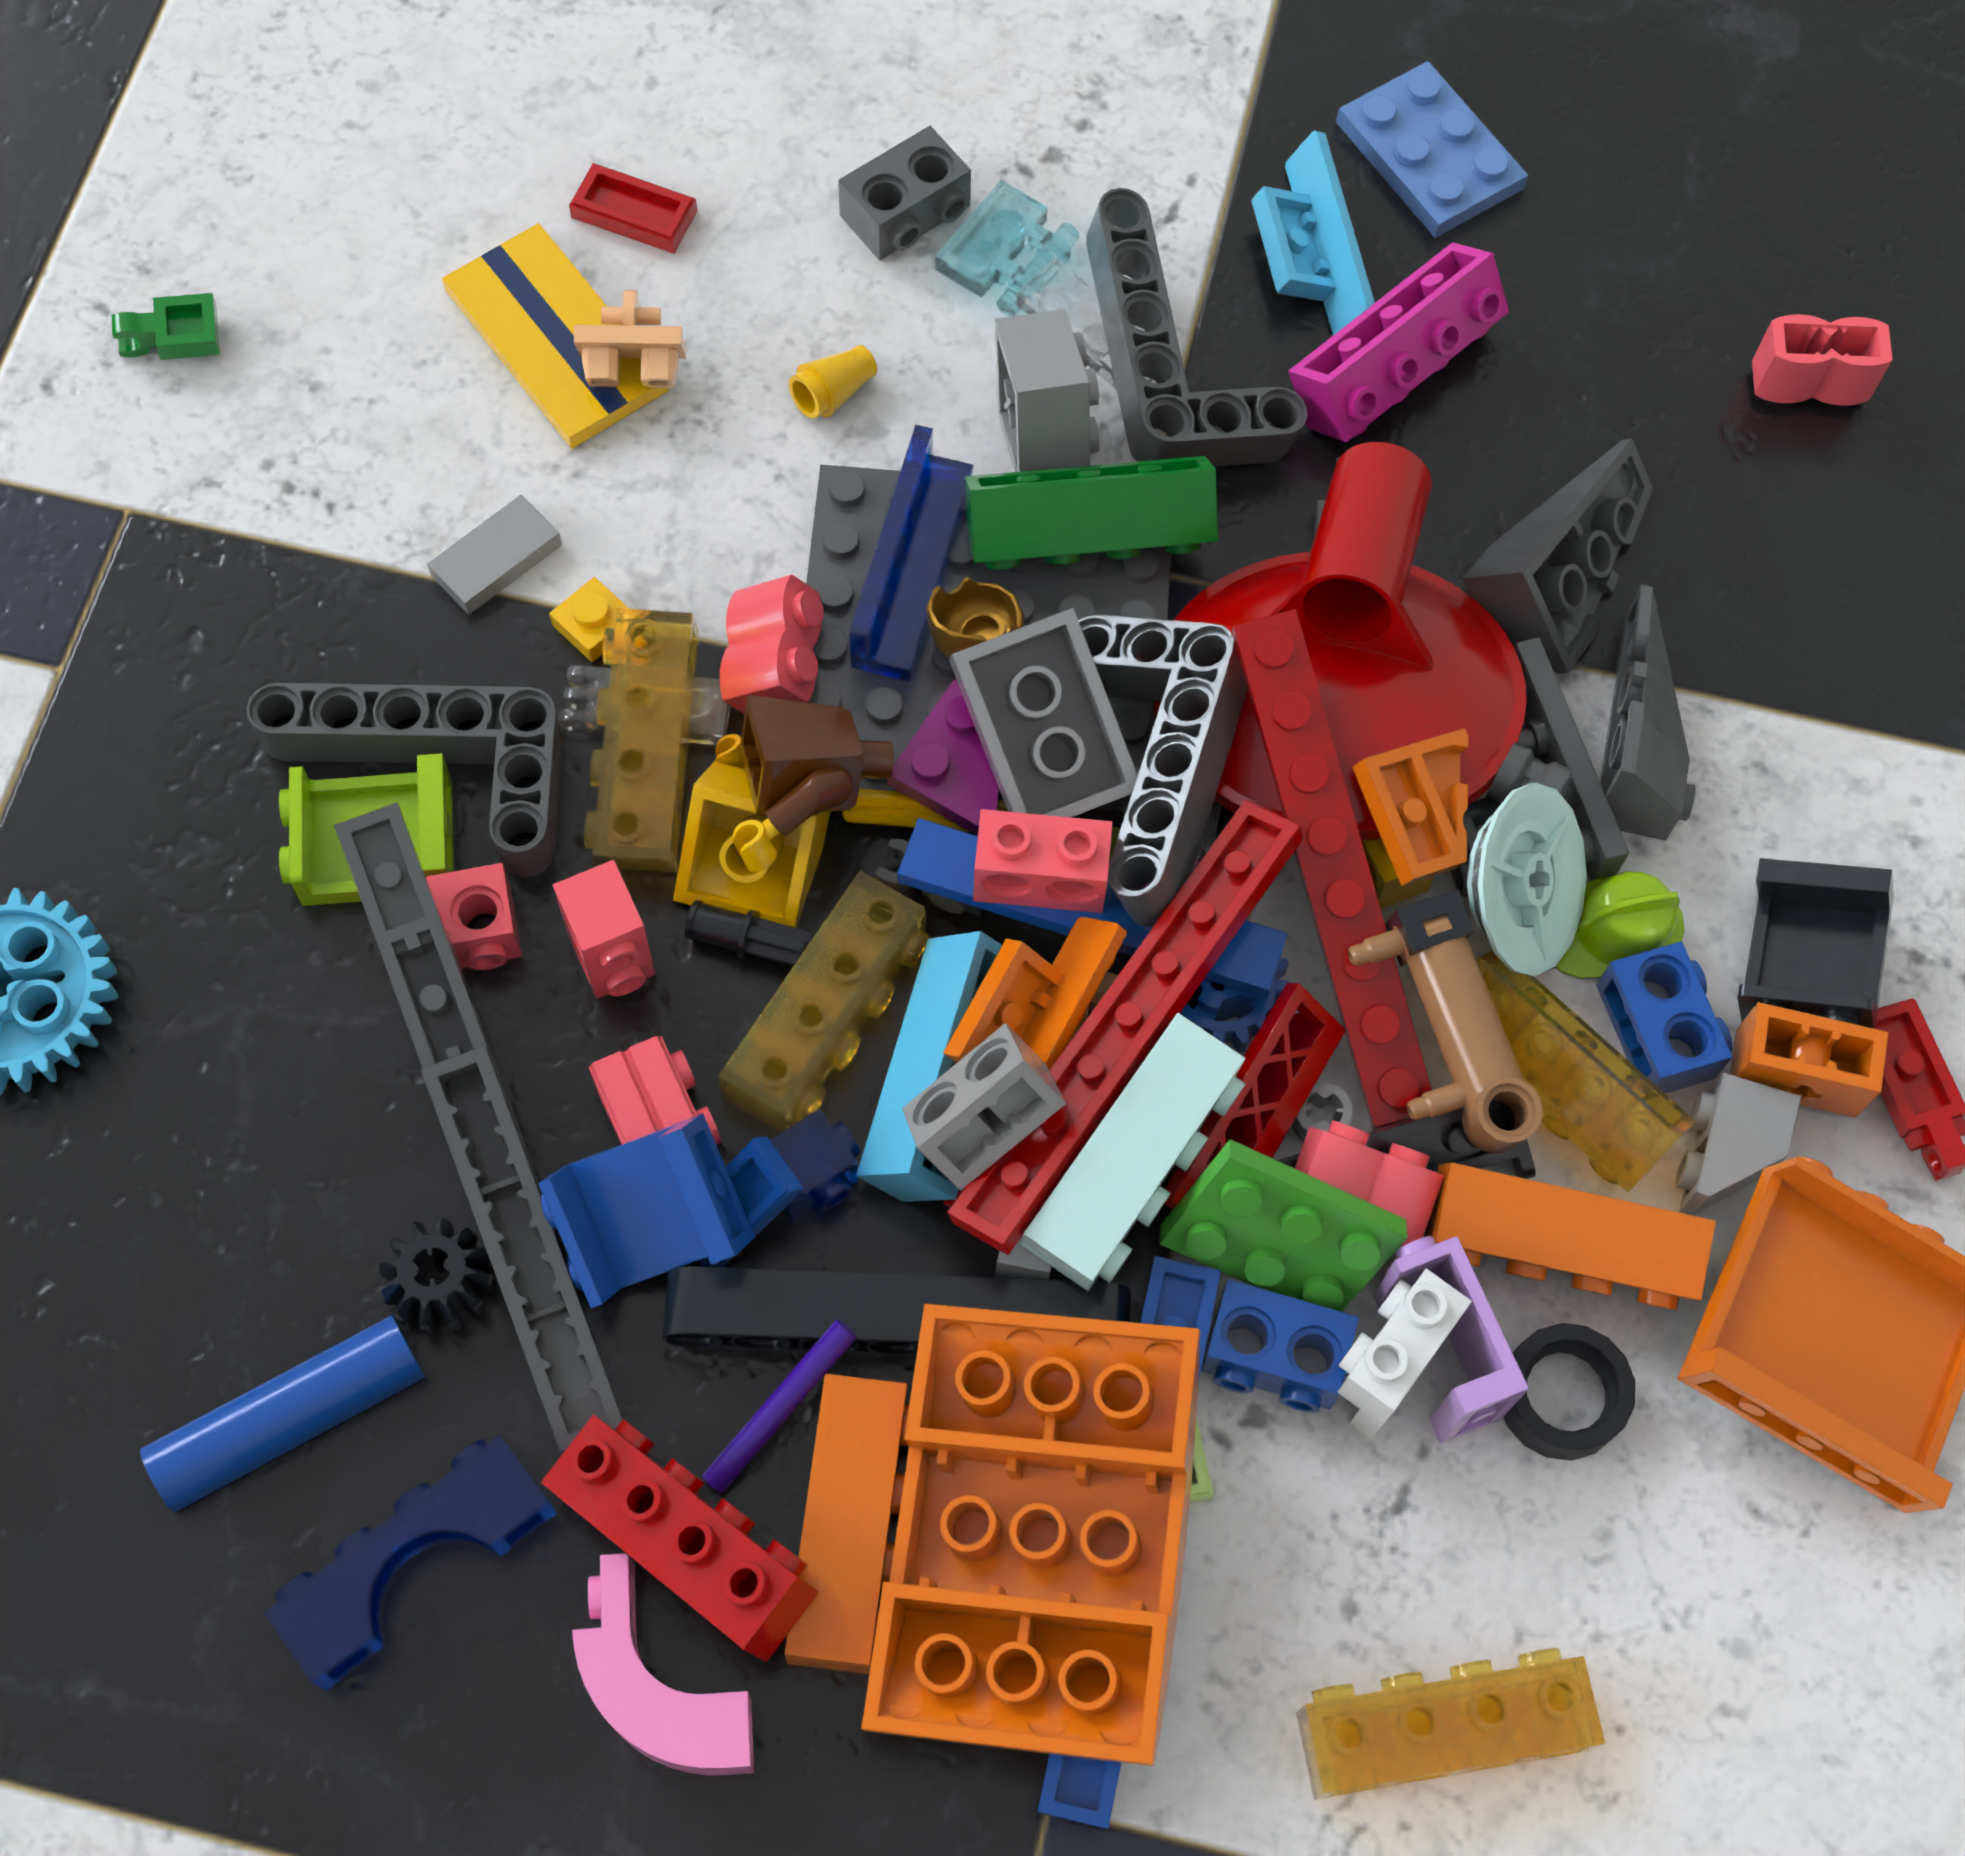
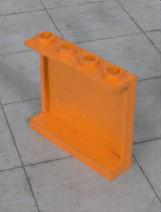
(1839, 1333)

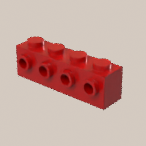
(680, 1537)

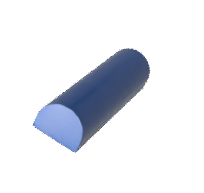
(281, 1414)

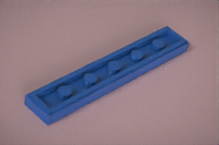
(944, 864)

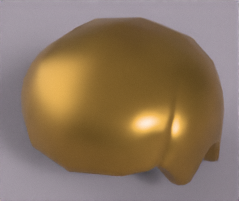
(971, 615)

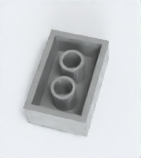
(1045, 719)

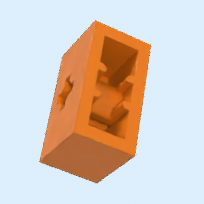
(1819, 1058)

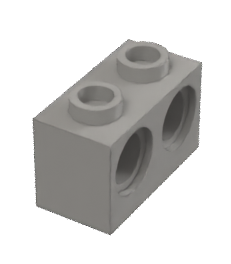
(983, 1106)

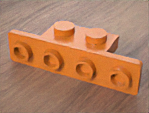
(1038, 998)

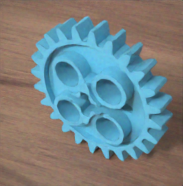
(28, 986)

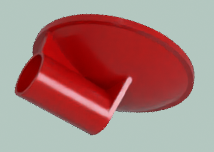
(1386, 640)

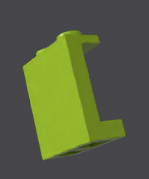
(311, 808)

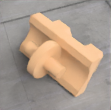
(624, 338)

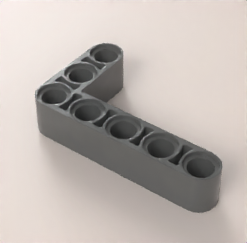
(1157, 355)
(1201, 697)
(439, 713)

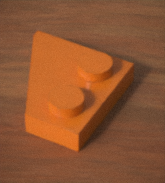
(1419, 804)

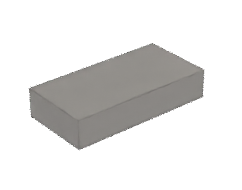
(494, 554)

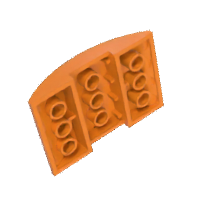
(1038, 1535)

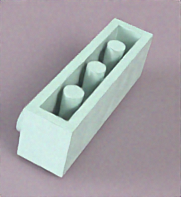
(1133, 1152)

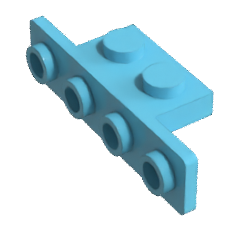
(1312, 236)

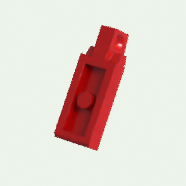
(1921, 1090)

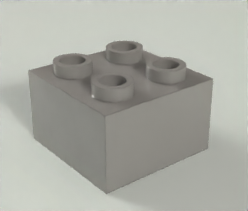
(1045, 392)

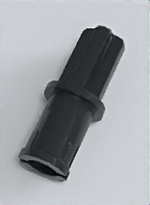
(746, 933)

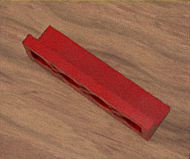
(1278, 1078)

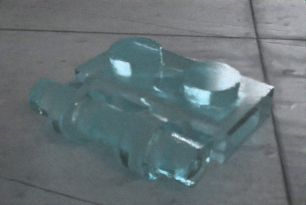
(994, 236)

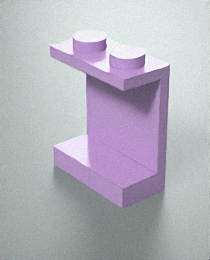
(1477, 1339)

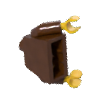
(797, 765)

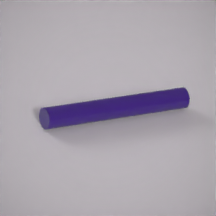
(779, 1406)

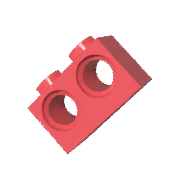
(1042, 861)
(471, 893)
(605, 930)

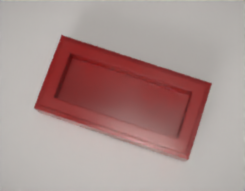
(633, 208)

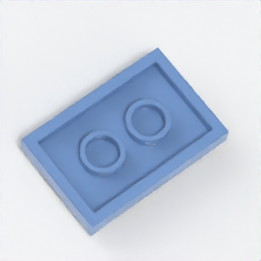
(1431, 149)

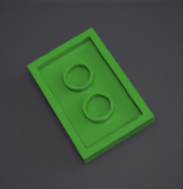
(1282, 1229)

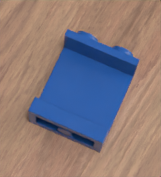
(645, 1209)

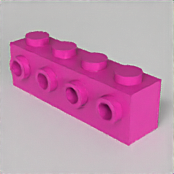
(1400, 341)

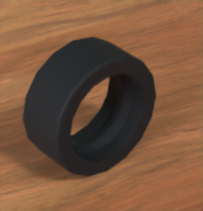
(1607, 1363)

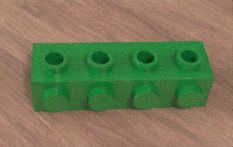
(1091, 511)

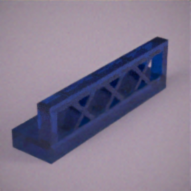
(908, 560)

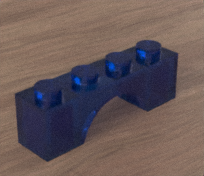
(335, 1615)

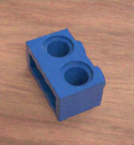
(1648, 1022)
(1282, 1328)

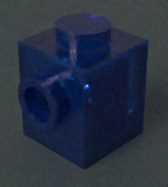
(821, 1160)

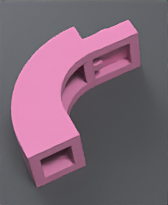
(669, 1726)

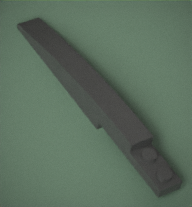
(478, 1123)

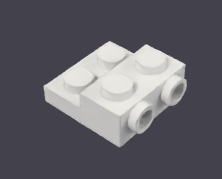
(1389, 1365)

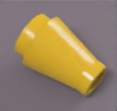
(830, 381)

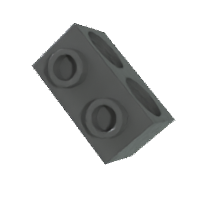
(905, 193)

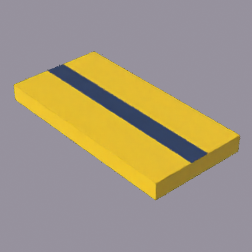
(526, 308)

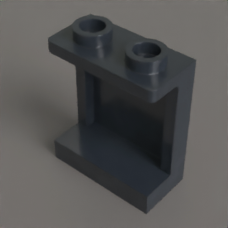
(1819, 940)

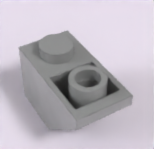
(1738, 1135)

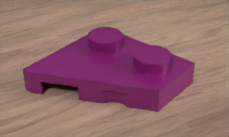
(947, 765)

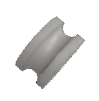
(1322, 1095)

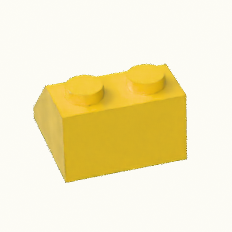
(713, 867)

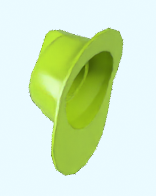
(1620, 920)

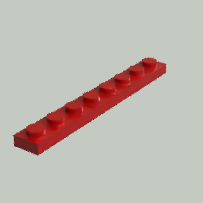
(1331, 863)
(1131, 1021)

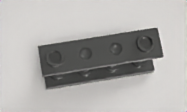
(1555, 737)

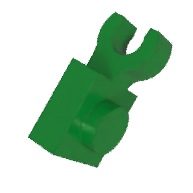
(178, 328)

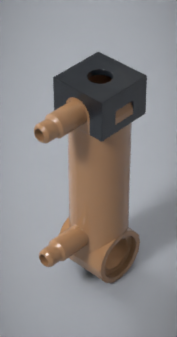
(1436, 947)

